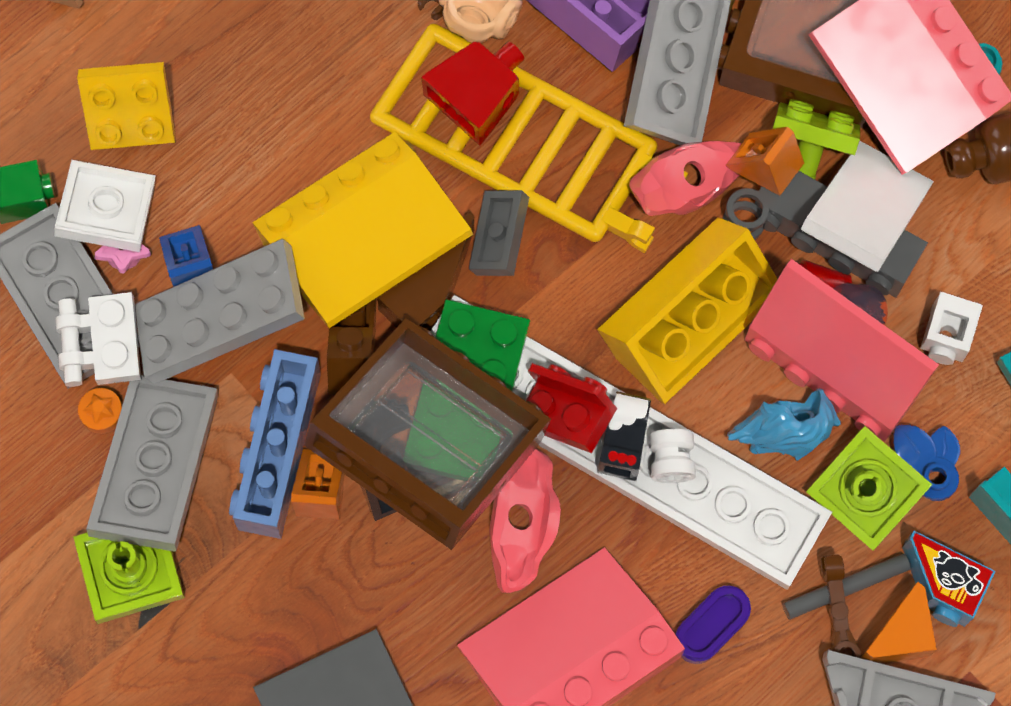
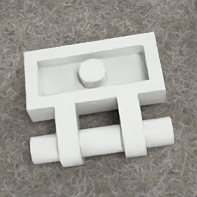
(113, 340)

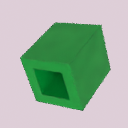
(24, 191)

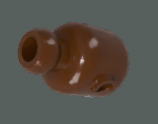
(987, 152)

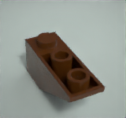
(425, 292)
(350, 345)

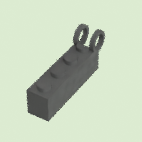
(787, 215)

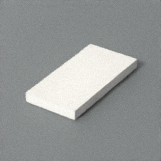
(867, 207)

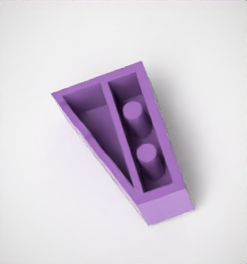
(603, 27)

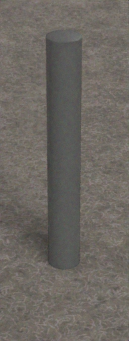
(851, 584)

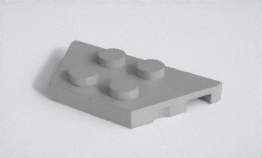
(870, 683)

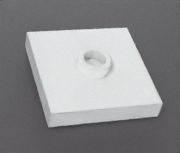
(105, 206)

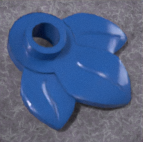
(930, 455)

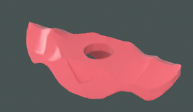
(662, 184)
(516, 551)

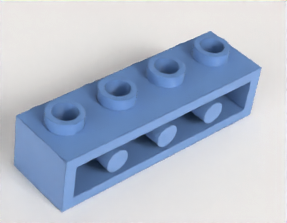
(276, 445)

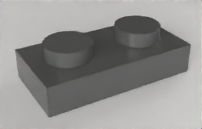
(499, 233)

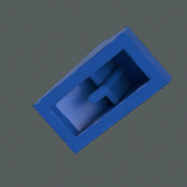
(185, 254)

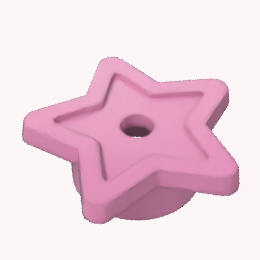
(121, 259)

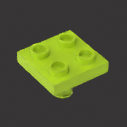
(817, 132)
(869, 488)
(126, 577)

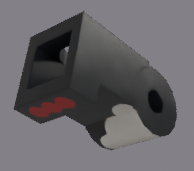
(625, 437)

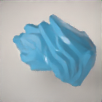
(788, 426)

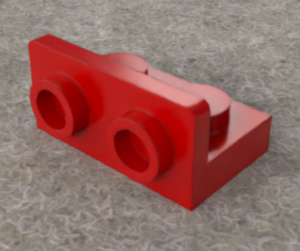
(576, 407)

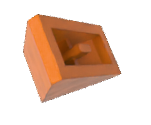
(768, 158)
(317, 488)
(906, 633)

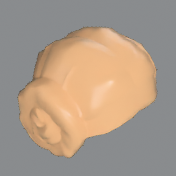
(480, 18)

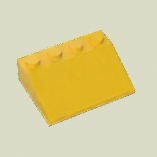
(364, 228)

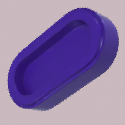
(713, 624)

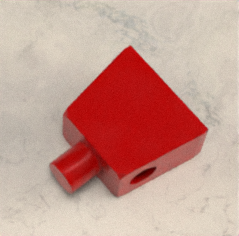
(475, 87)

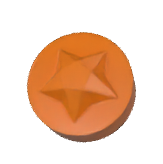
(99, 410)

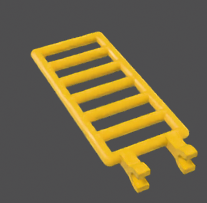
(609, 218)

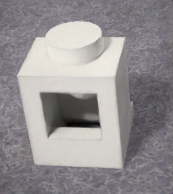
(958, 318)

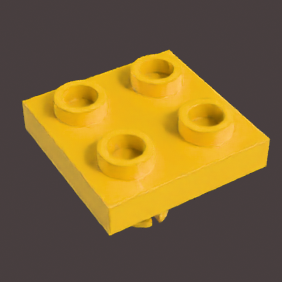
(126, 105)

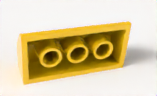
(690, 309)

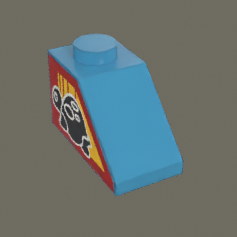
(951, 580)

